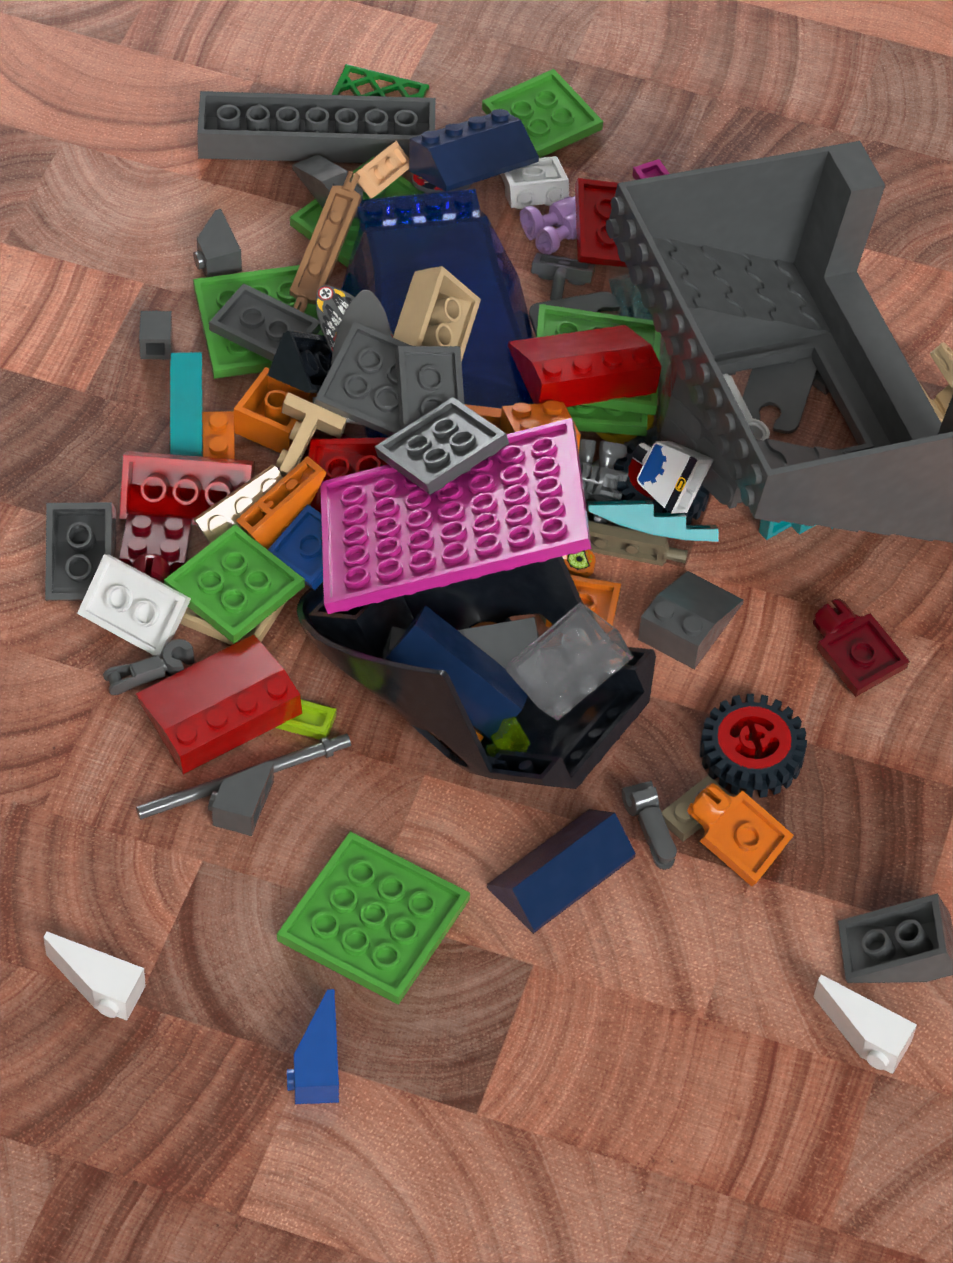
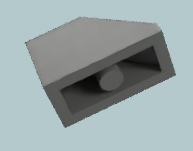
(217, 248)
(242, 799)

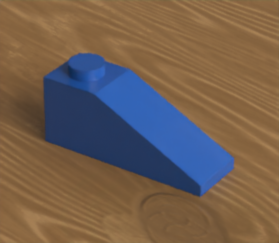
(316, 1058)

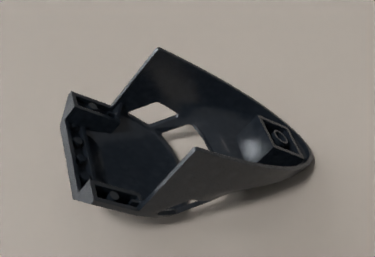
(560, 750)

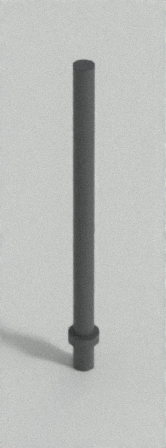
(324, 748)

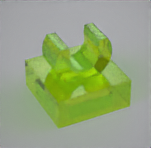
(509, 737)

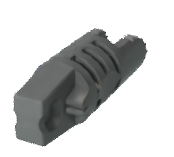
(594, 476)

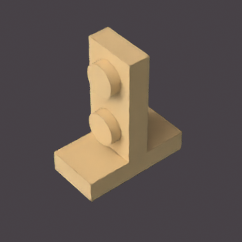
(312, 418)

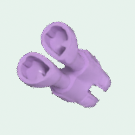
(539, 226)

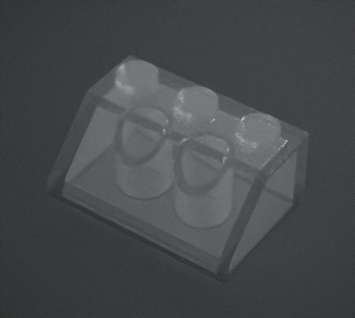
(569, 661)

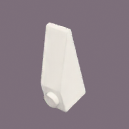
(102, 979)
(868, 1027)

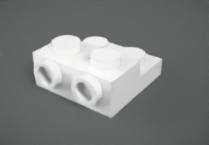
(536, 184)

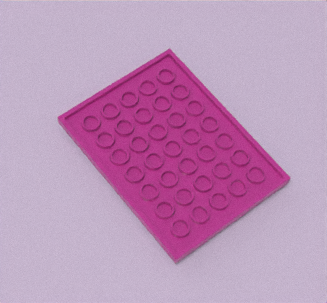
(506, 512)

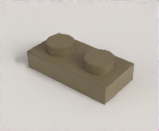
(676, 814)

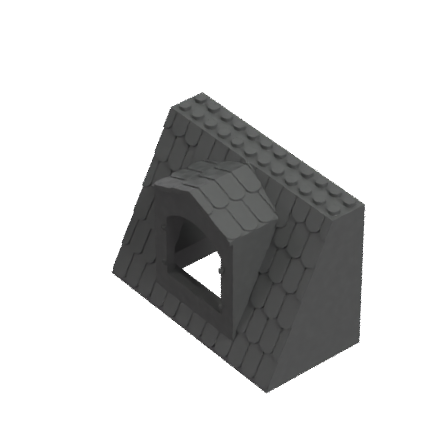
(761, 272)

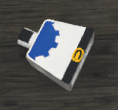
(671, 473)

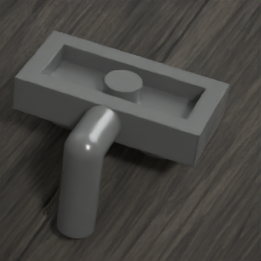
(559, 269)

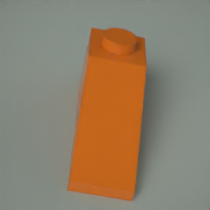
(282, 503)

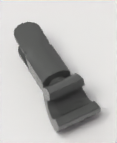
(150, 668)
(644, 801)

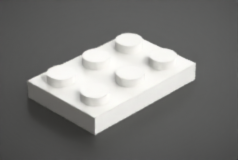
(133, 605)

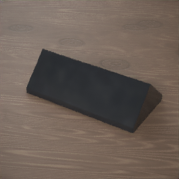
(301, 361)

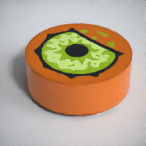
(581, 564)

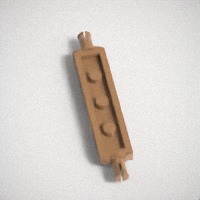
(326, 242)

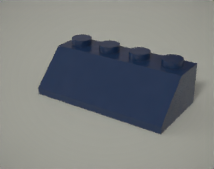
(471, 150)

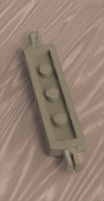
(632, 545)

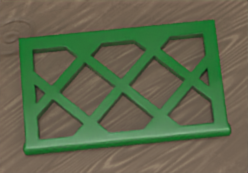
(345, 83)

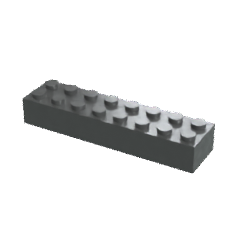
(308, 125)

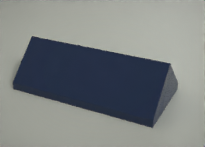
(480, 681)
(563, 868)

